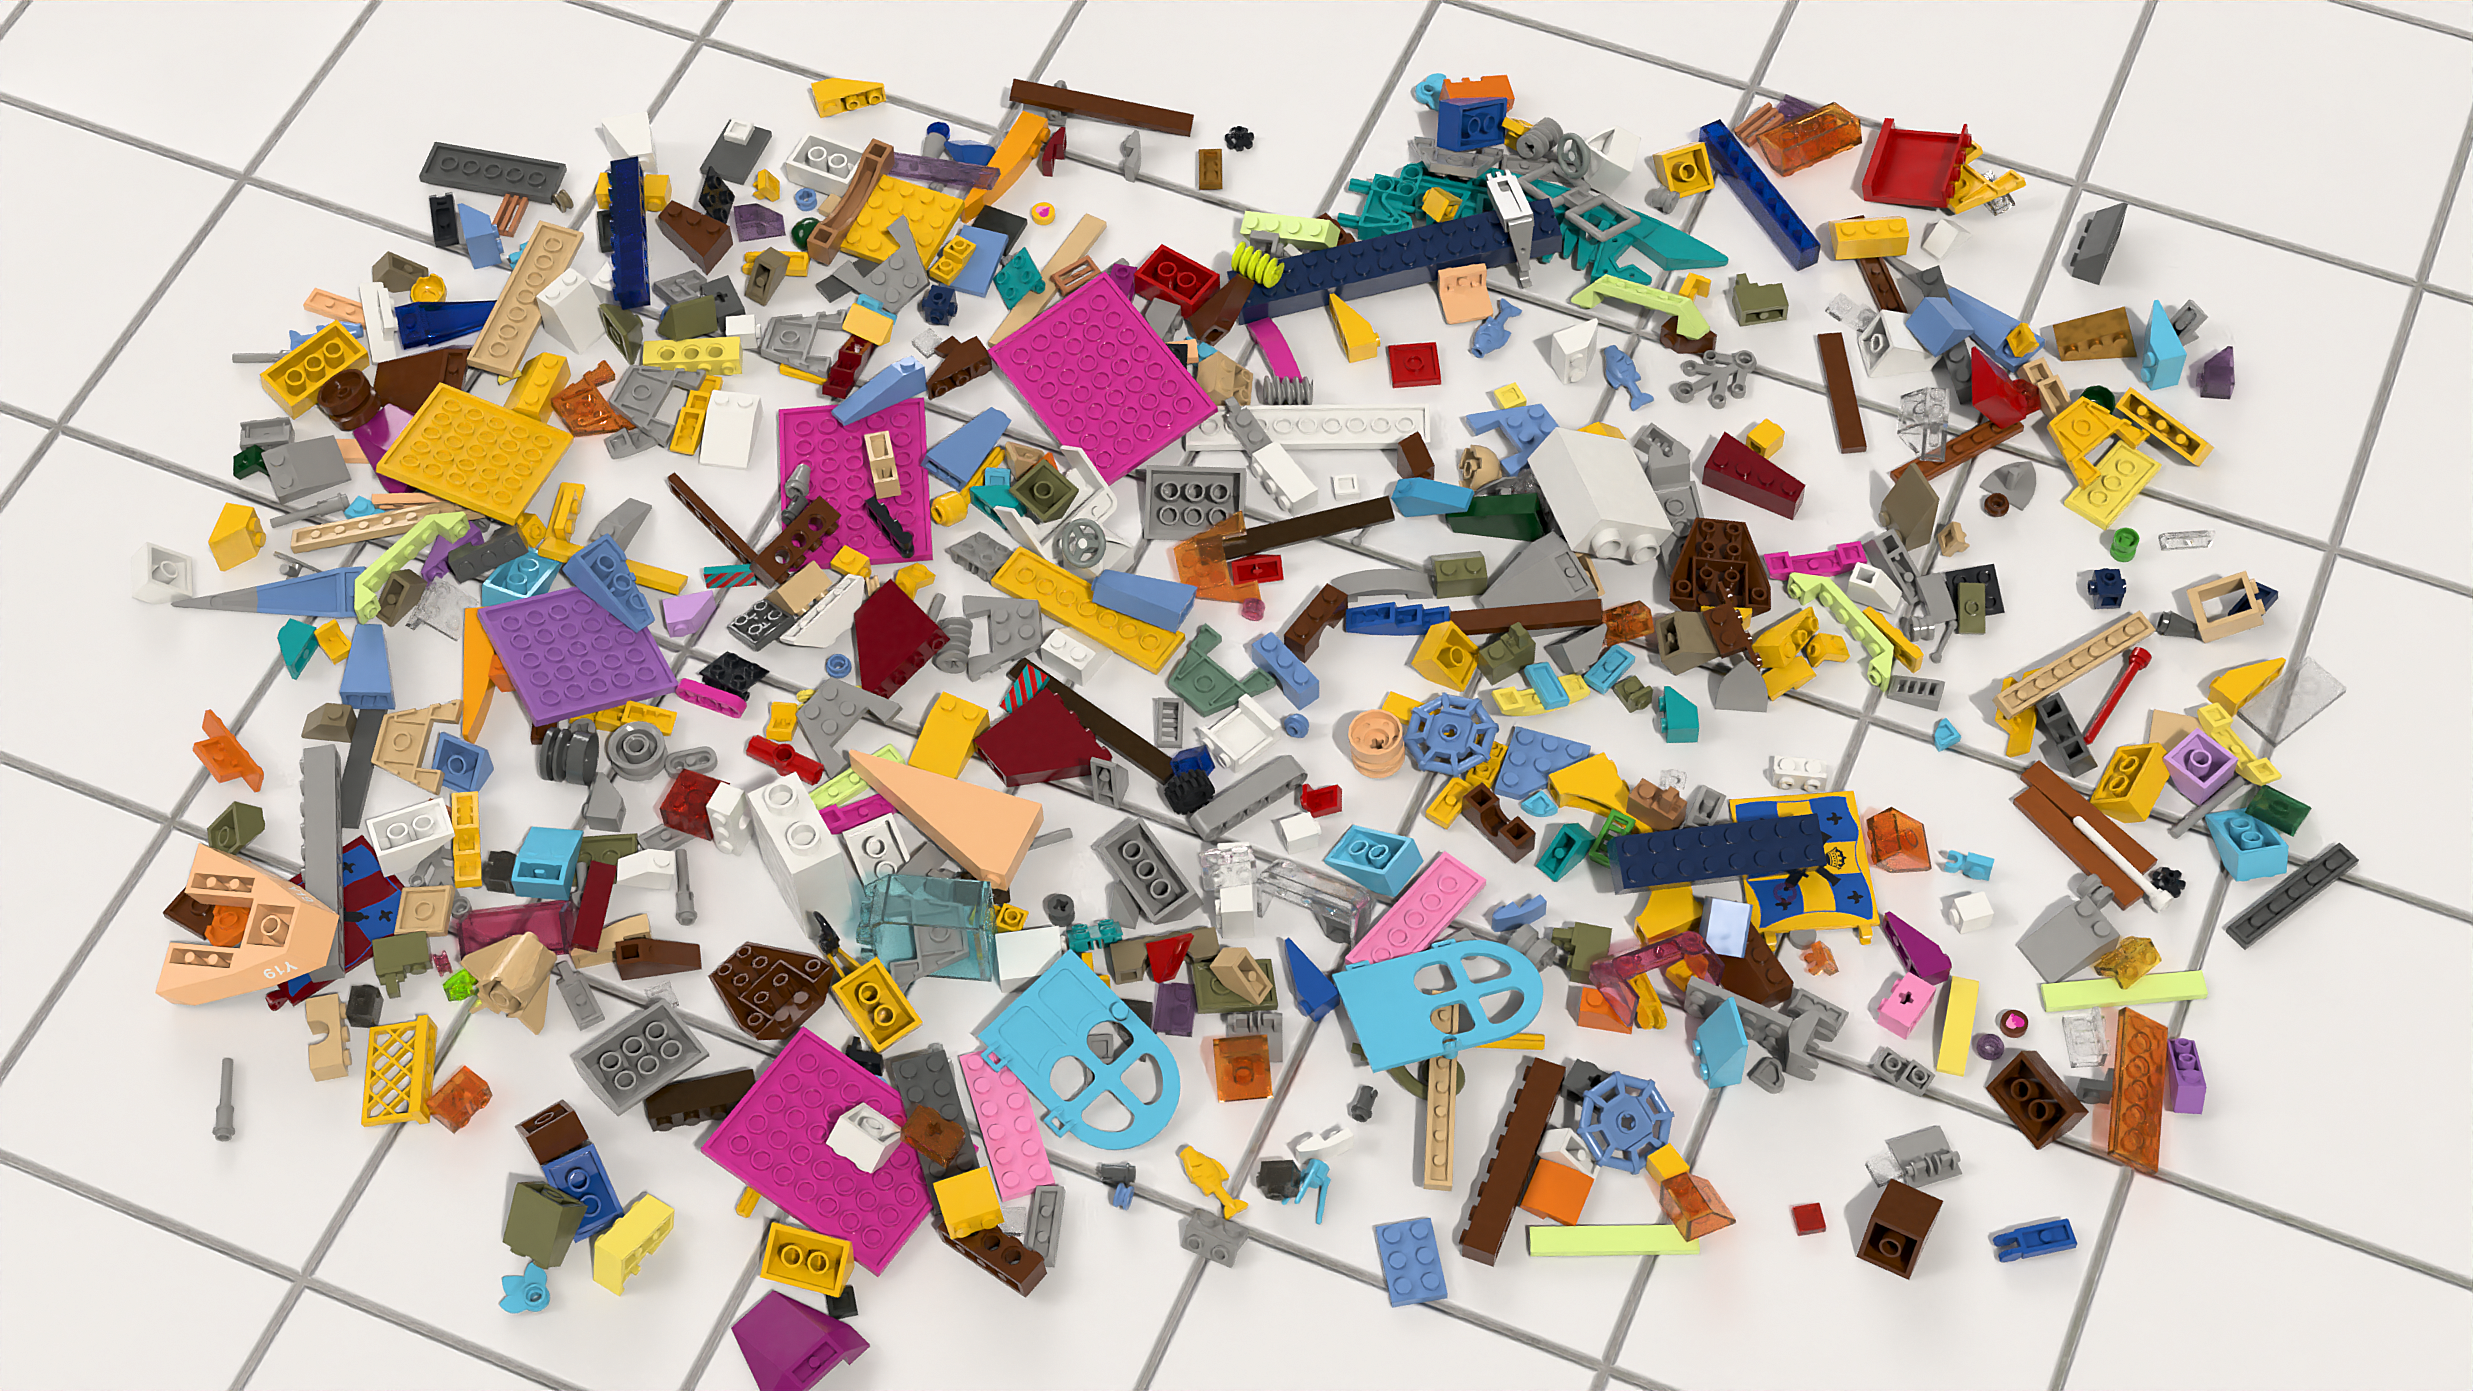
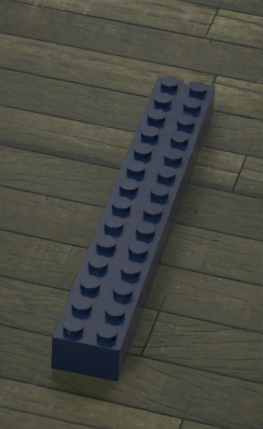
(1395, 262)

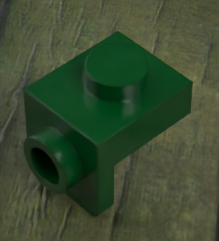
(249, 462)

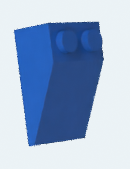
(1471, 123)
(586, 1180)

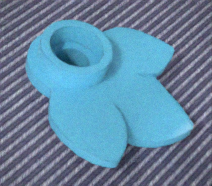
(1429, 91)
(522, 1290)

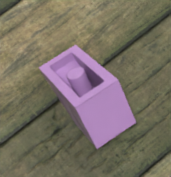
(688, 612)

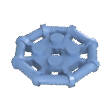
(1450, 747)
(1610, 1121)

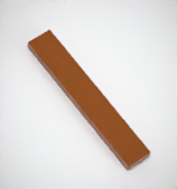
(1963, 449)
(2074, 805)
(2077, 846)

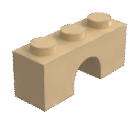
(330, 1057)

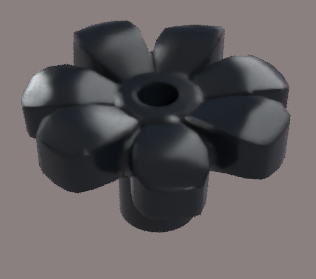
(1239, 138)
(2169, 881)

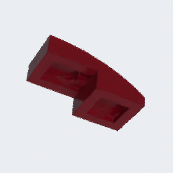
(1054, 150)

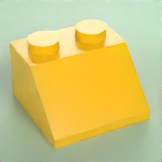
(1685, 169)
(236, 536)
(1447, 656)
(969, 1202)

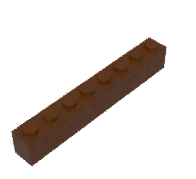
(1513, 1162)

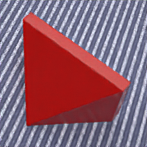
(1257, 568)
(1167, 956)

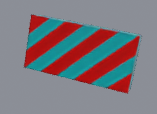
(729, 576)
(1026, 687)

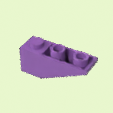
(438, 561)
(2185, 1076)

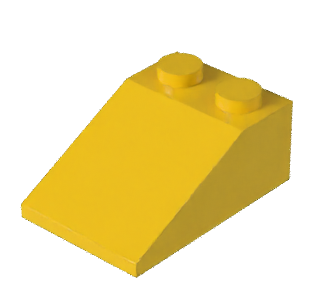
(949, 736)

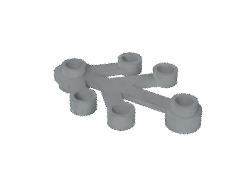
(1685, 390)
(444, 875)

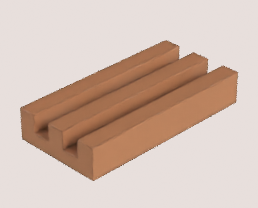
(1756, 121)
(508, 205)
(1061, 284)

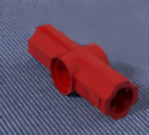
(773, 754)

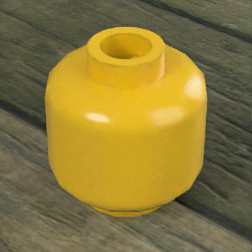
(949, 508)

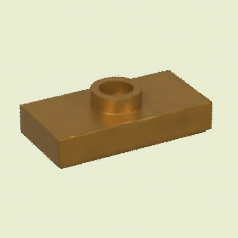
(1210, 169)

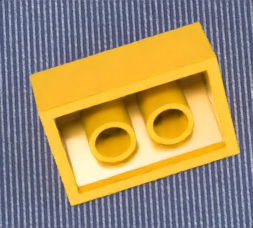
(1869, 237)
(540, 381)
(2132, 783)

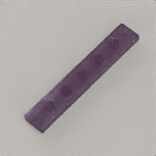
(945, 171)

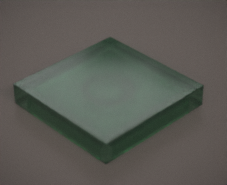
(2278, 810)

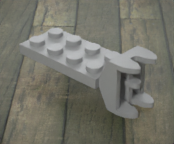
(1677, 497)
(1767, 1026)

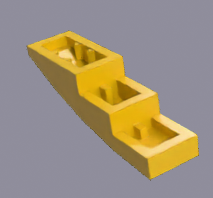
(692, 417)
(633, 711)
(466, 840)

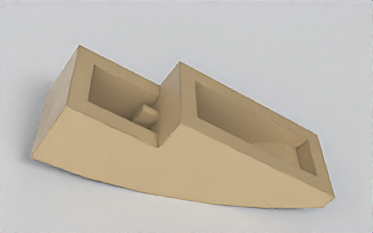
(2051, 390)
(882, 464)
(627, 929)

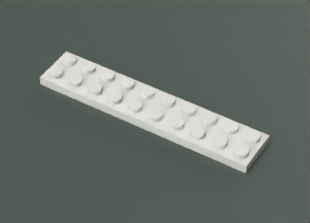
(1320, 426)

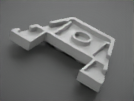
(1460, 163)
(897, 278)
(792, 337)
(644, 392)
(1014, 630)
(834, 712)
(935, 950)

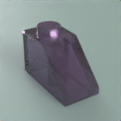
(757, 222)
(2217, 376)

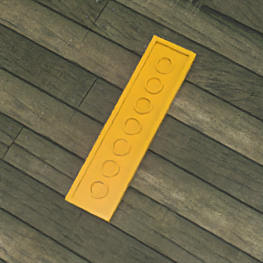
(1070, 603)

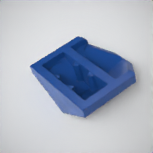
(970, 151)

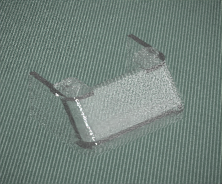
(1317, 894)

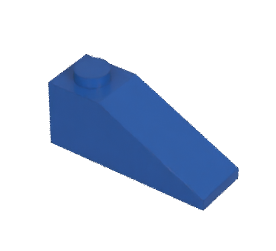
(1313, 990)

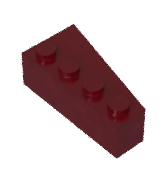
(1752, 478)

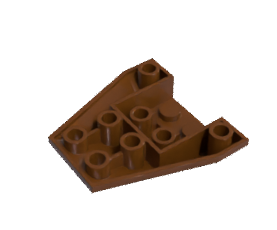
(414, 377)
(1717, 553)
(772, 989)

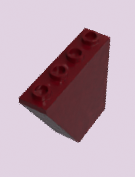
(893, 640)
(1039, 743)

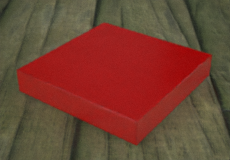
(1414, 365)

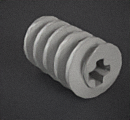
(1539, 139)
(1287, 390)
(955, 652)

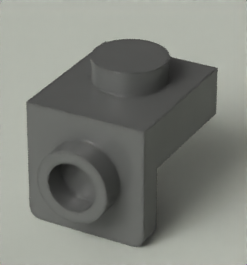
(2096, 1091)

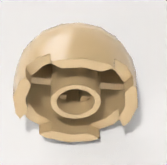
(1479, 467)

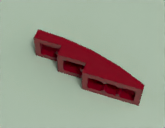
(848, 367)
(593, 906)

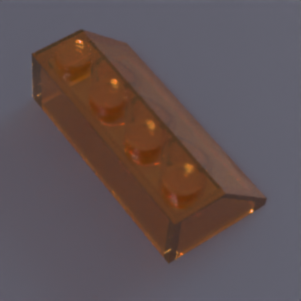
(1810, 139)

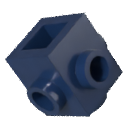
(940, 305)
(2107, 588)

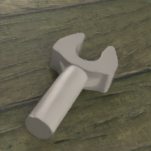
(581, 869)

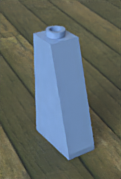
(965, 450)
(1145, 598)
(368, 672)

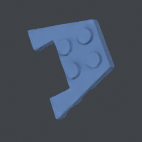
(1523, 426)

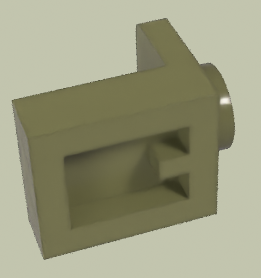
(1633, 694)

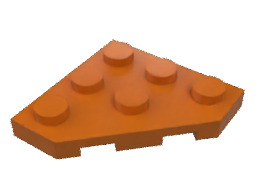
(228, 925)

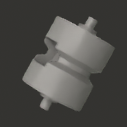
(1537, 950)

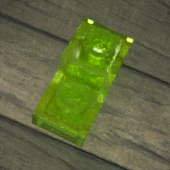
(460, 986)

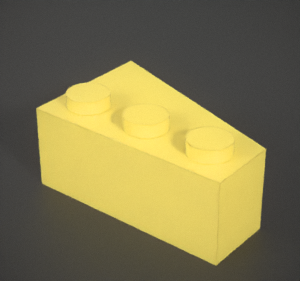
(629, 1241)

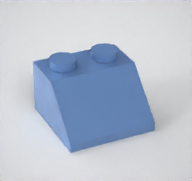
(480, 237)

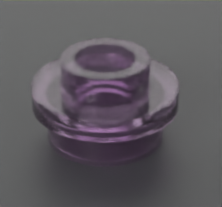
(1993, 1041)

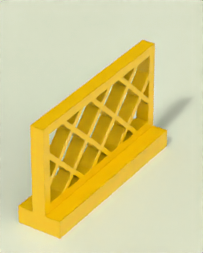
(421, 1076)

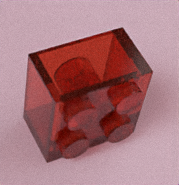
(686, 804)

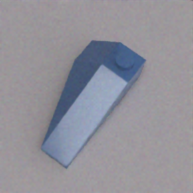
(888, 388)
(605, 578)

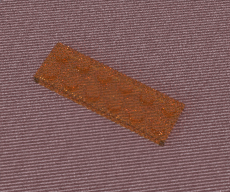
(2137, 1091)

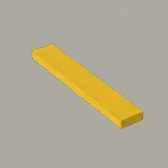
(645, 574)

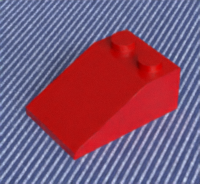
(1995, 392)

